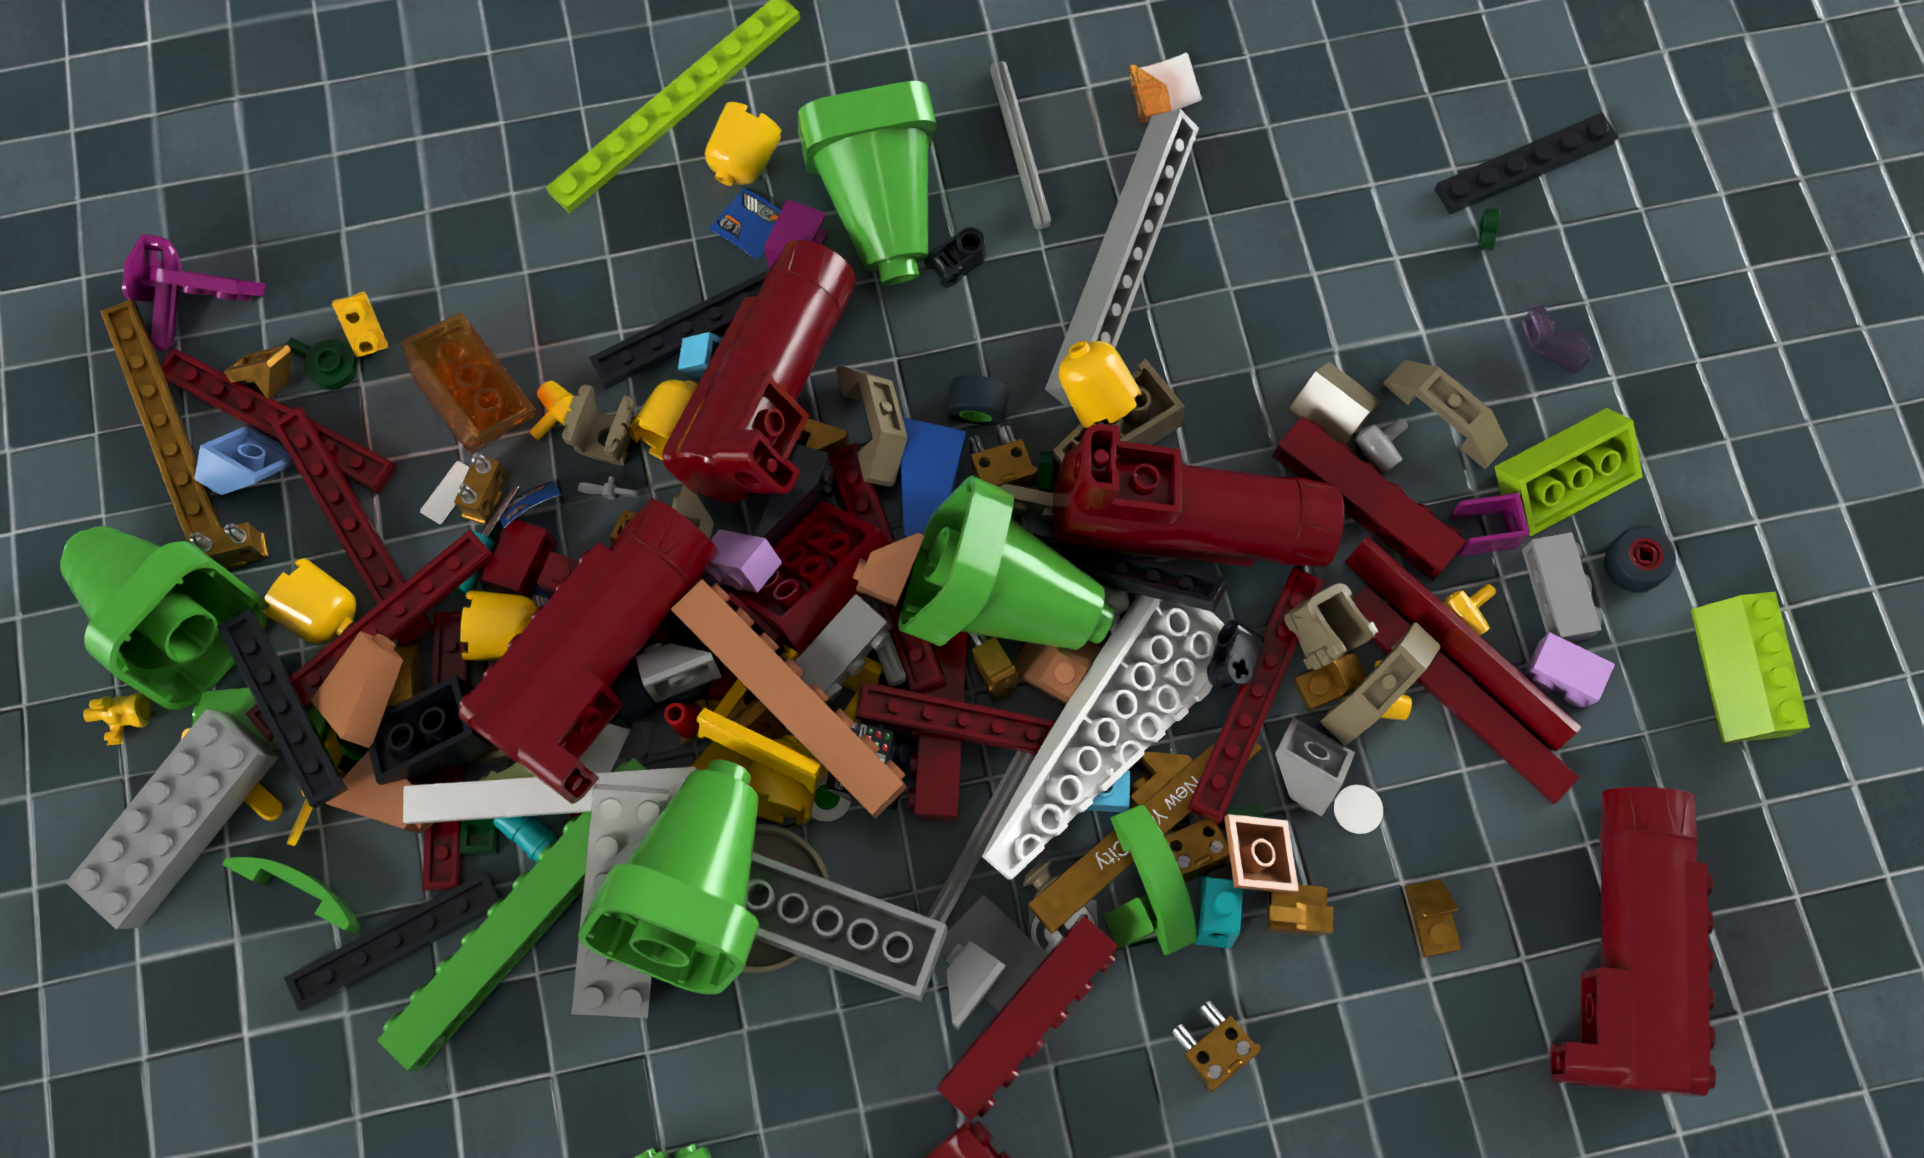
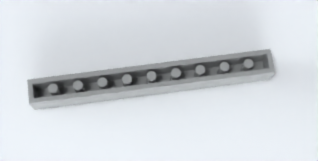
(1129, 236)

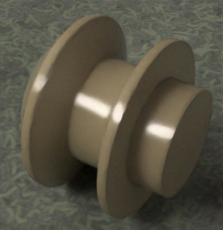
(1040, 877)

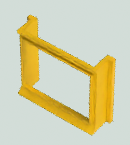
(764, 750)

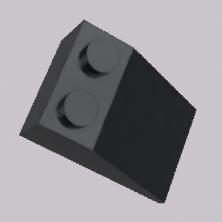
(811, 487)
(425, 734)

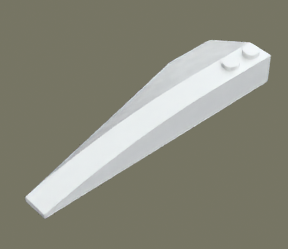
(1123, 704)

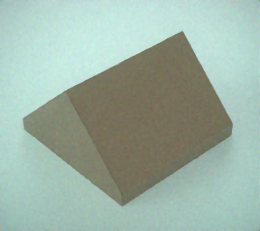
(1335, 403)

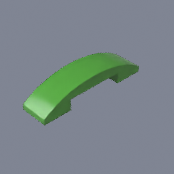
(1160, 877)
(332, 906)

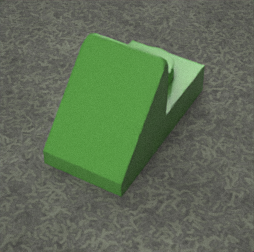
(1131, 921)

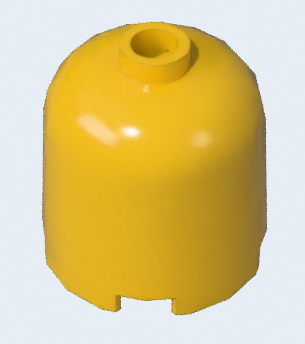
(741, 145)
(1097, 382)
(661, 413)
(311, 604)
(493, 623)
(779, 794)

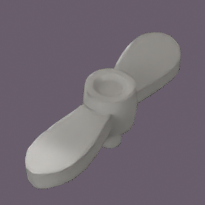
(609, 489)

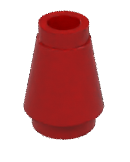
(683, 718)

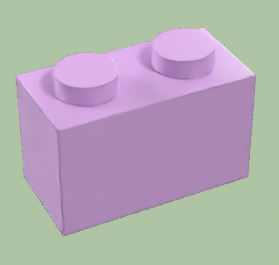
(742, 561)
(1568, 671)

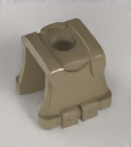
(586, 425)
(1329, 639)

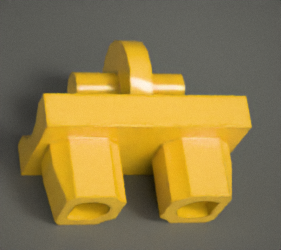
(360, 324)

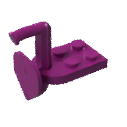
(150, 280)

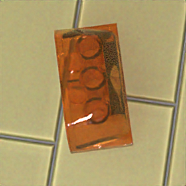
(466, 383)

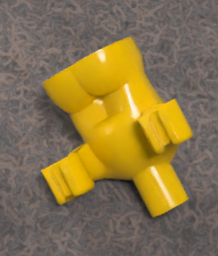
(119, 712)

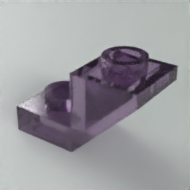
(1563, 349)

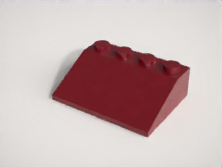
(814, 574)

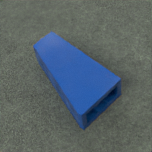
(928, 470)

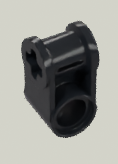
(953, 261)
(1234, 655)

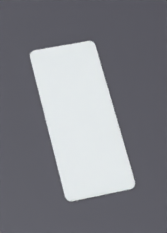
(442, 499)

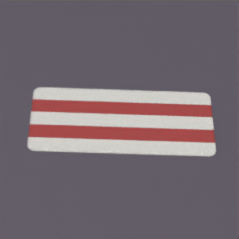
(500, 510)

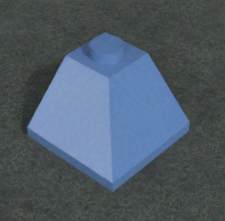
(239, 460)

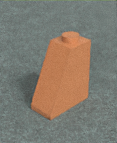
(359, 688)
(375, 800)

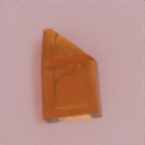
(1149, 92)

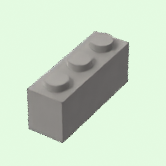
(1562, 587)
(843, 646)

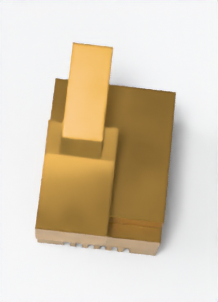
(1300, 912)

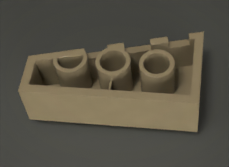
(1153, 418)

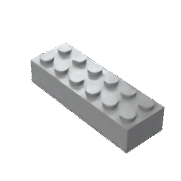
(172, 820)
(617, 826)
(843, 928)

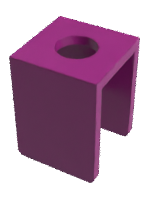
(794, 223)
(1507, 505)

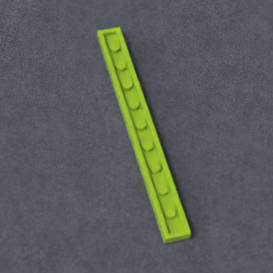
(672, 104)

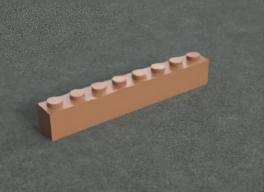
(789, 698)

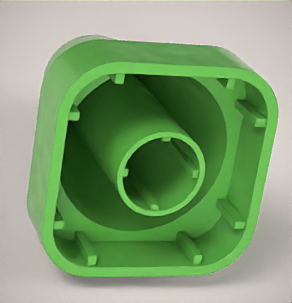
(875, 168)
(997, 579)
(155, 611)
(685, 887)

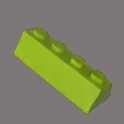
(1572, 468)
(1750, 668)

